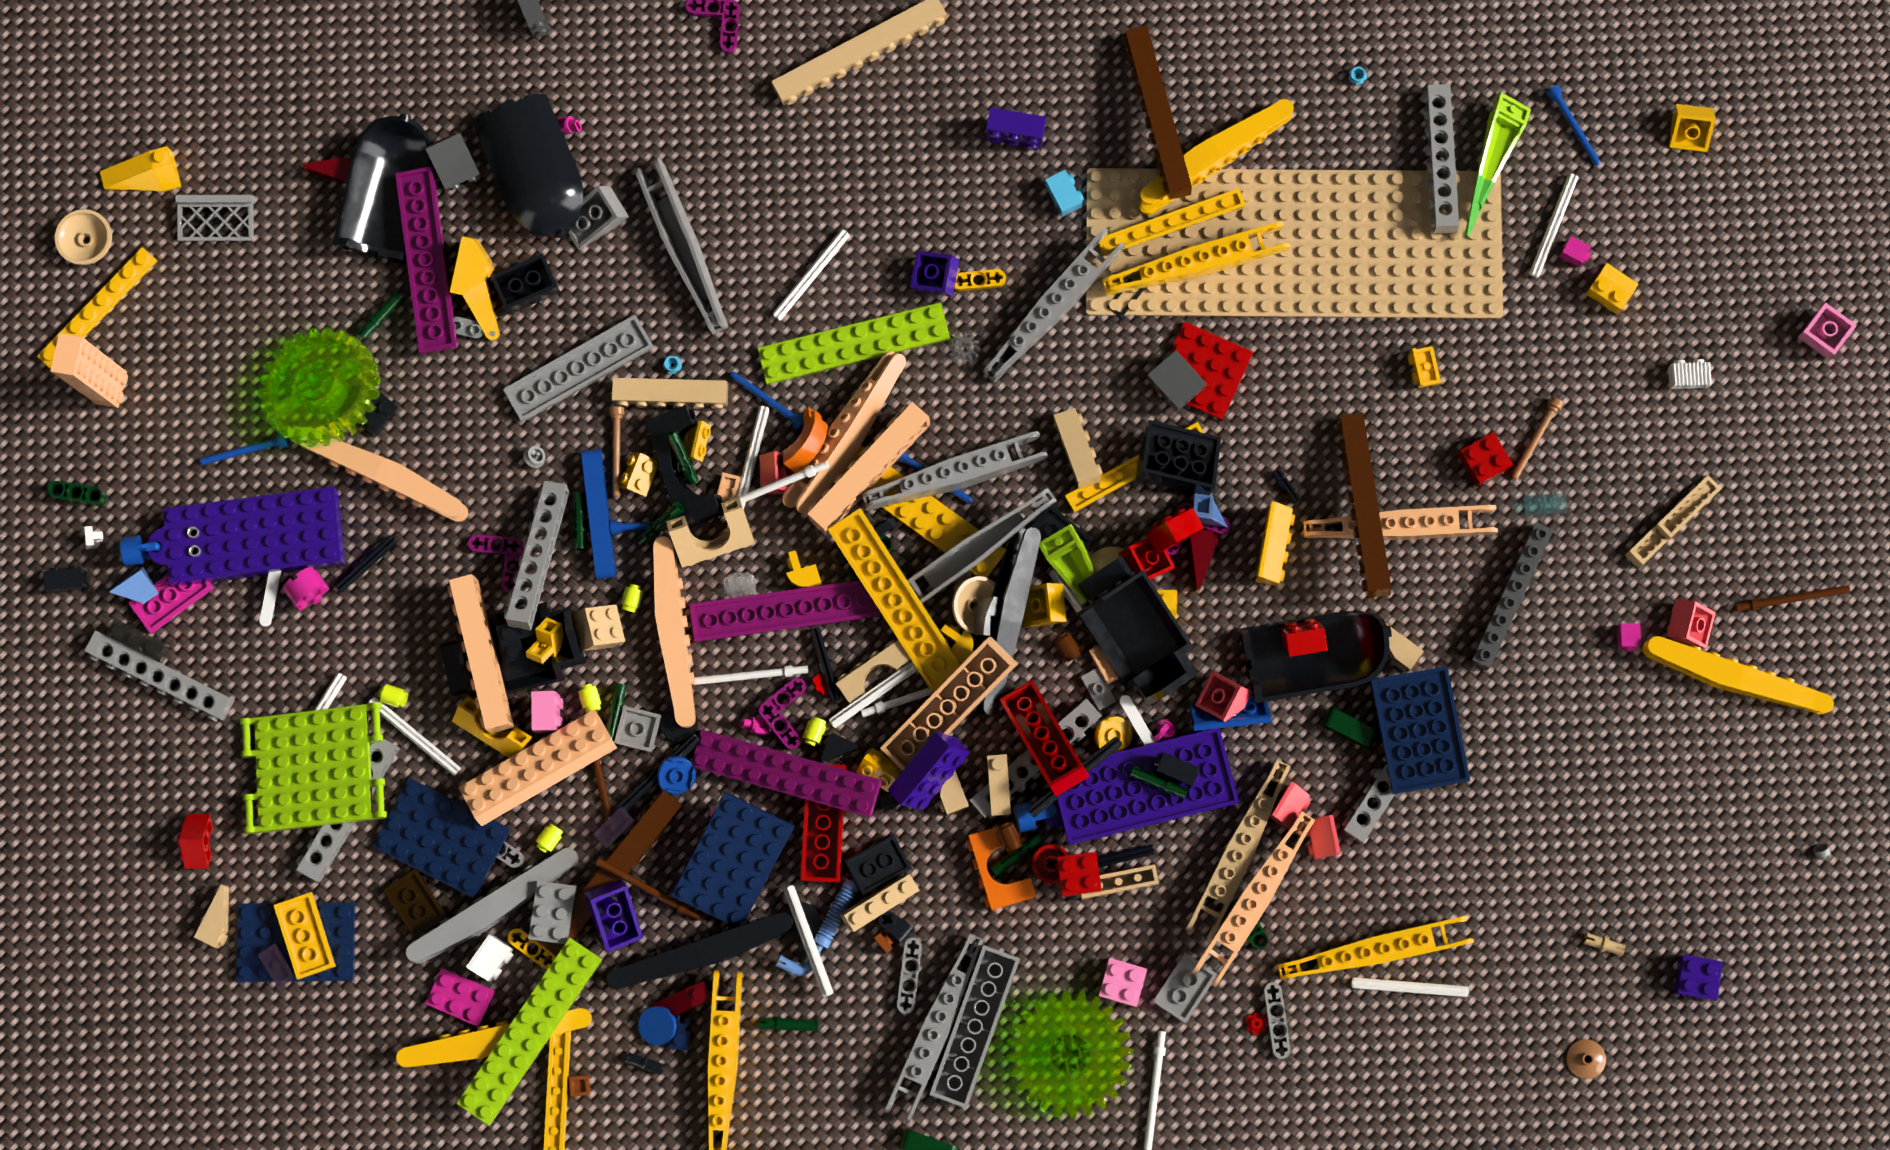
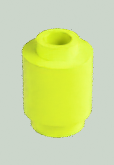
(632, 598)
(393, 696)
(589, 698)
(814, 731)
(549, 838)

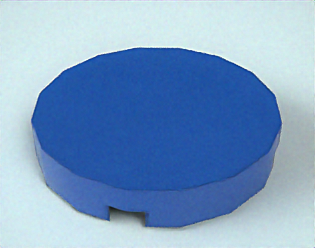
(676, 775)
(657, 1025)

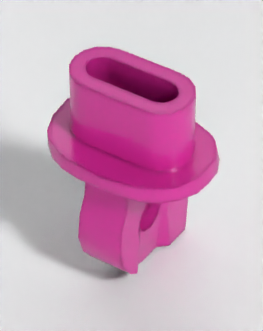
(569, 124)
(755, 726)
(1165, 729)

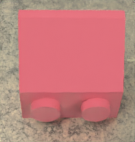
(773, 469)
(1690, 623)
(1223, 697)
(1290, 805)
(1323, 838)

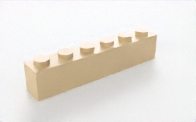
(670, 392)

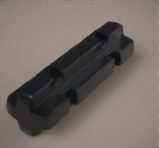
(1286, 486)

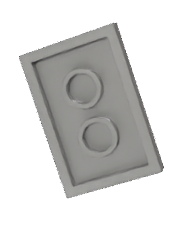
(552, 912)
(1184, 989)

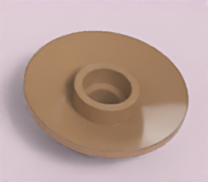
(1576, 1061)

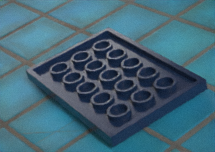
(1420, 730)
(441, 838)
(732, 860)
(261, 929)

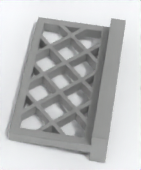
(215, 201)

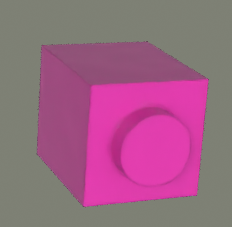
(1575, 252)
(1629, 636)

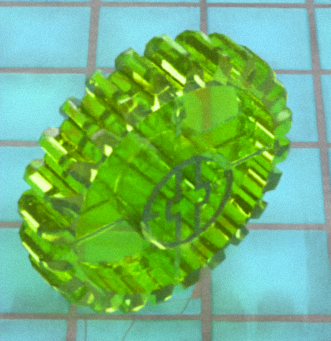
(319, 387)
(1103, 1051)

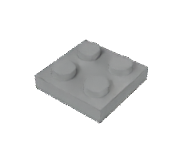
(637, 729)

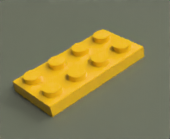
(304, 935)

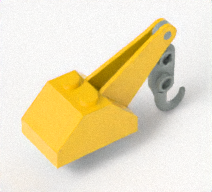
(470, 280)

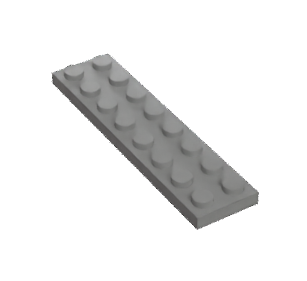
(578, 368)

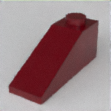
(331, 169)
(1202, 548)
(686, 999)

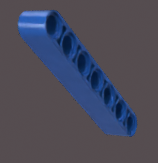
(598, 514)

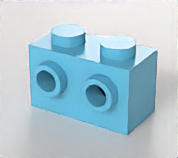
(1064, 193)

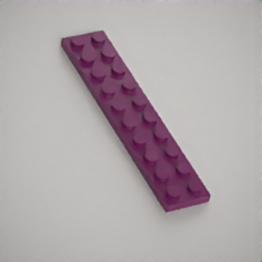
(426, 260)
(782, 611)
(786, 773)

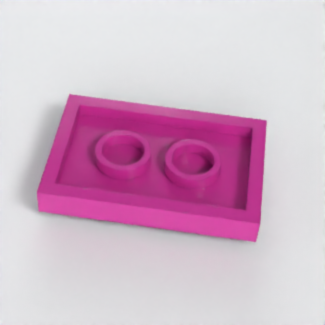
(460, 997)

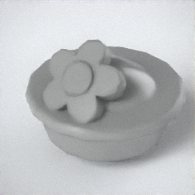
(534, 456)

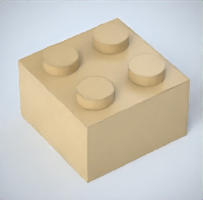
(598, 627)

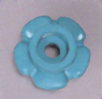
(1357, 80)
(672, 369)

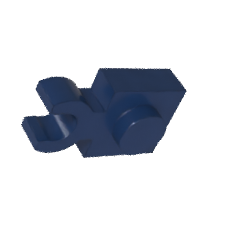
(682, 1036)

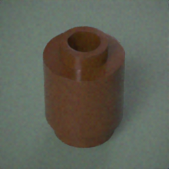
(1067, 647)
(1008, 837)

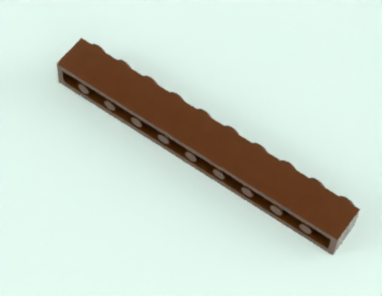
(1158, 113)
(1365, 505)
(625, 857)

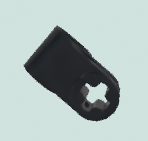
(898, 928)

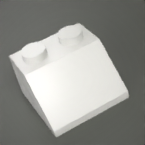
(490, 958)

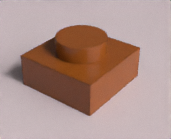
(884, 942)
(579, 1086)

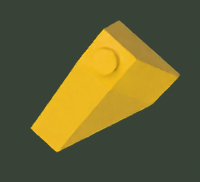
(146, 172)

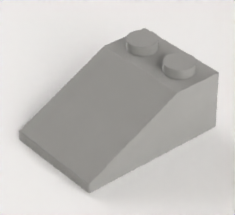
(598, 216)

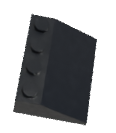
(1178, 458)

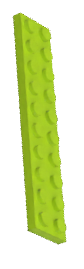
(853, 343)
(529, 1031)

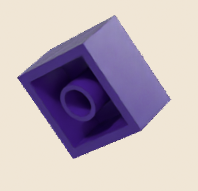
(934, 273)
(1698, 977)

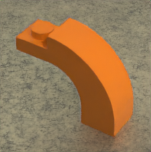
(808, 443)

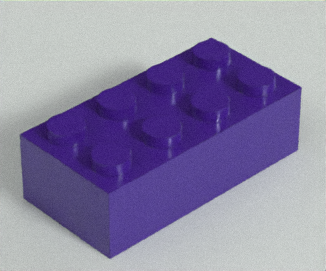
(928, 771)

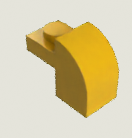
(802, 577)
(549, 641)
(963, 643)

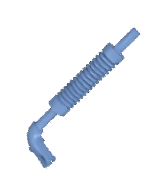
(826, 931)

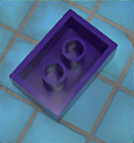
(1015, 128)
(613, 915)

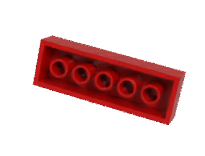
(1044, 738)
(822, 842)

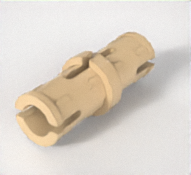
(1604, 944)

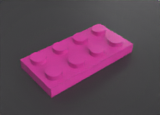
(168, 602)

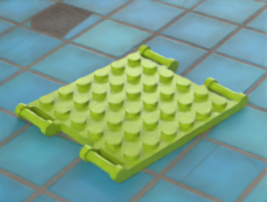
(313, 768)

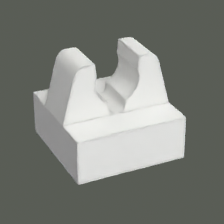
(92, 537)

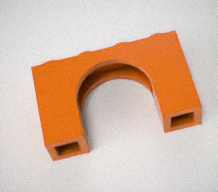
(997, 894)

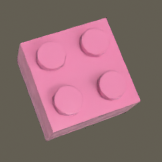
(1827, 331)
(546, 712)
(1122, 982)

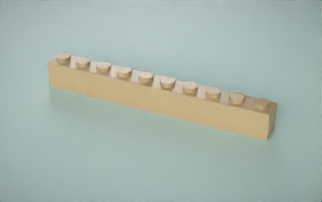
(859, 50)

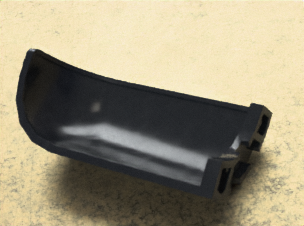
(532, 165)
(370, 204)
(1354, 656)

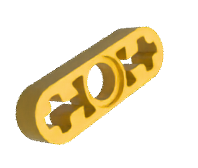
(964, 277)
(518, 944)

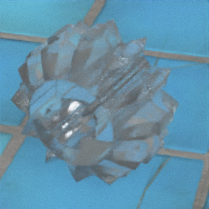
(961, 354)
(739, 585)

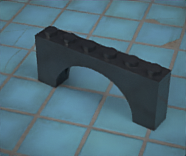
(696, 507)

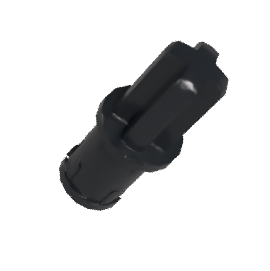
(644, 1063)

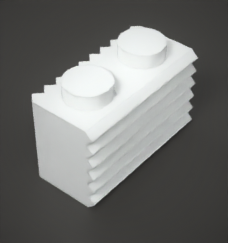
(1689, 375)

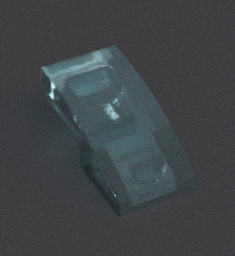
(1545, 504)

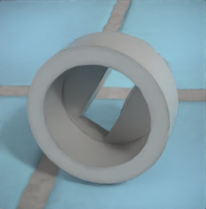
(1822, 851)

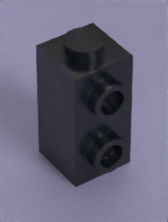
(66, 580)
(1176, 769)

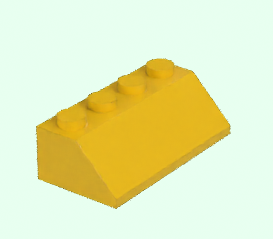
(1274, 543)

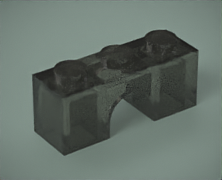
(138, 640)

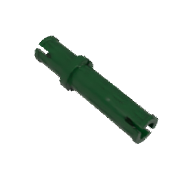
(385, 310)
(685, 463)
(579, 521)
(645, 537)
(619, 689)
(1156, 781)
(1017, 854)
(788, 1024)

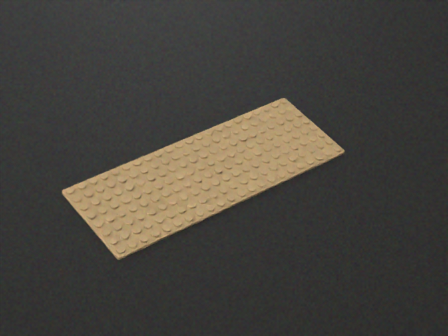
(1353, 237)

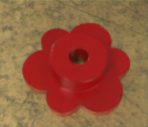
(819, 684)
(1250, 1020)

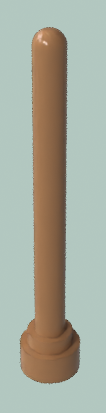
(1554, 406)
(616, 415)

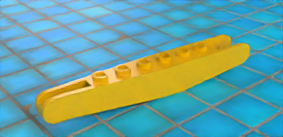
(1219, 151)
(1197, 260)
(1735, 677)
(1377, 950)
(478, 1043)
(722, 1061)

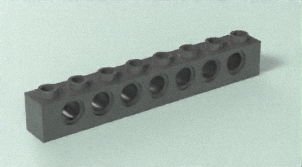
(1511, 596)

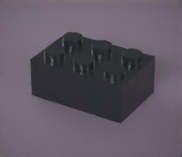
(525, 284)

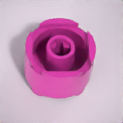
(305, 588)

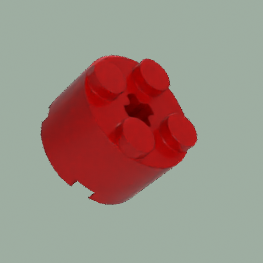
(1040, 861)

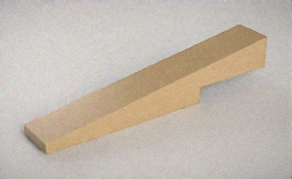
(1673, 521)

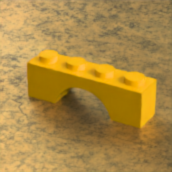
(506, 742)

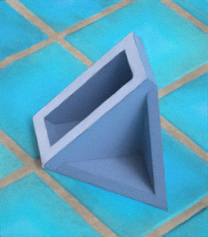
(1208, 511)
(136, 587)

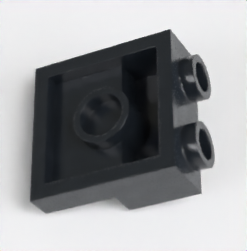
(382, 414)

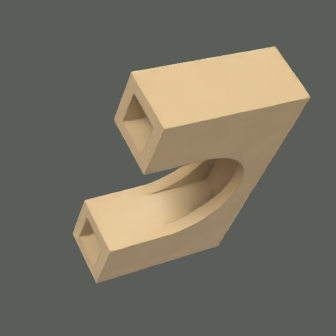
(693, 550)

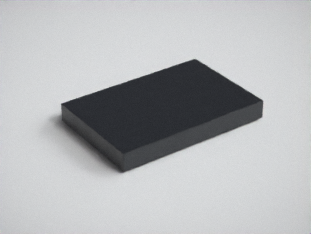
(1052, 521)
(877, 865)

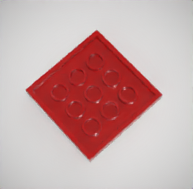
(1217, 363)

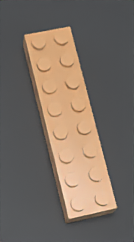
(88, 370)
(869, 467)
(481, 654)
(951, 701)
(537, 767)

